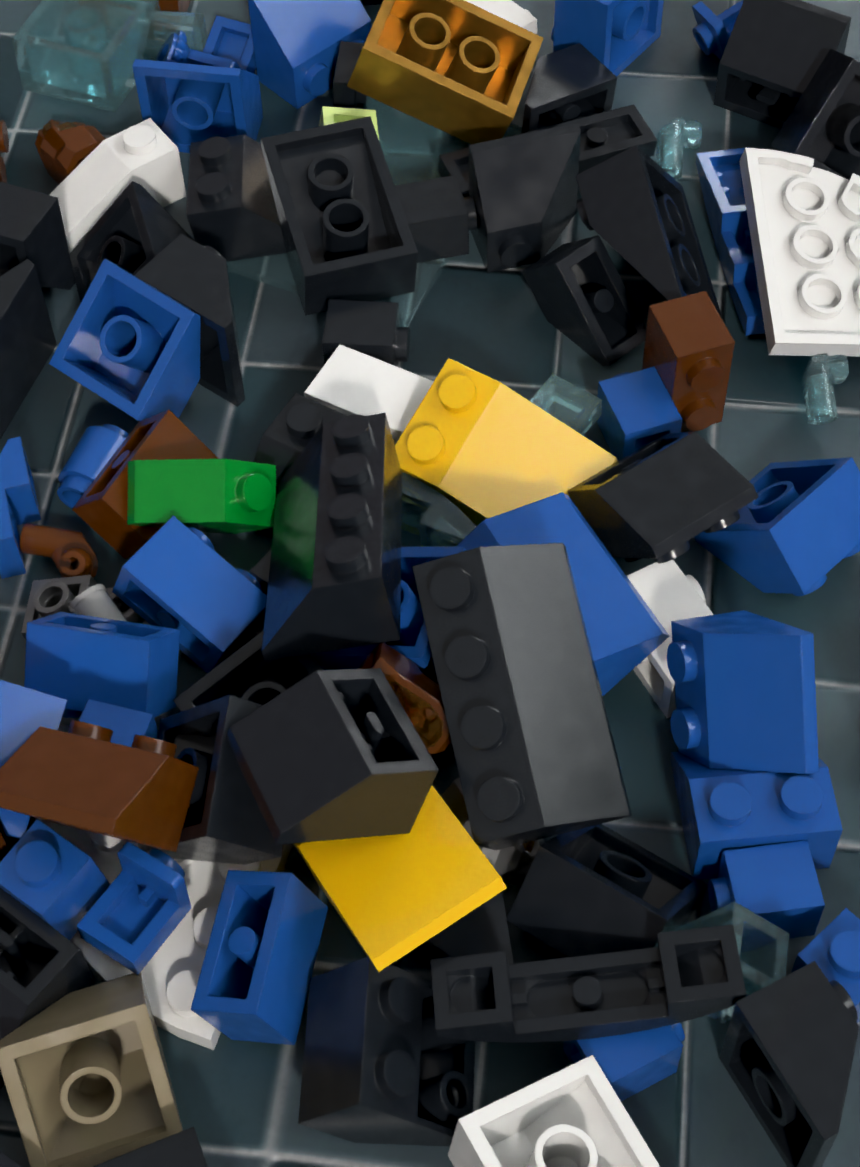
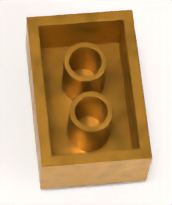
(447, 65)

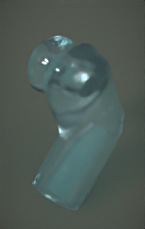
(671, 141)
(818, 386)

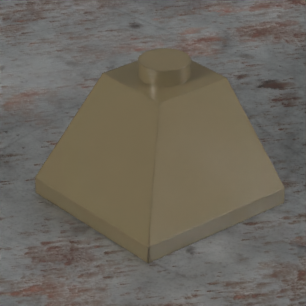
(90, 1077)

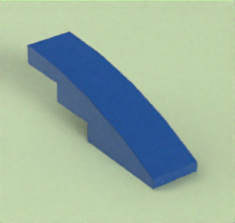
(728, 219)

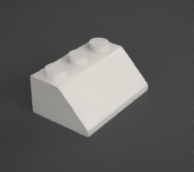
(555, 1122)

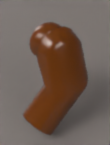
(66, 547)

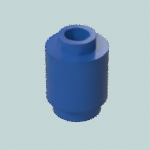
(87, 461)

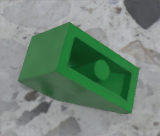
(202, 494)

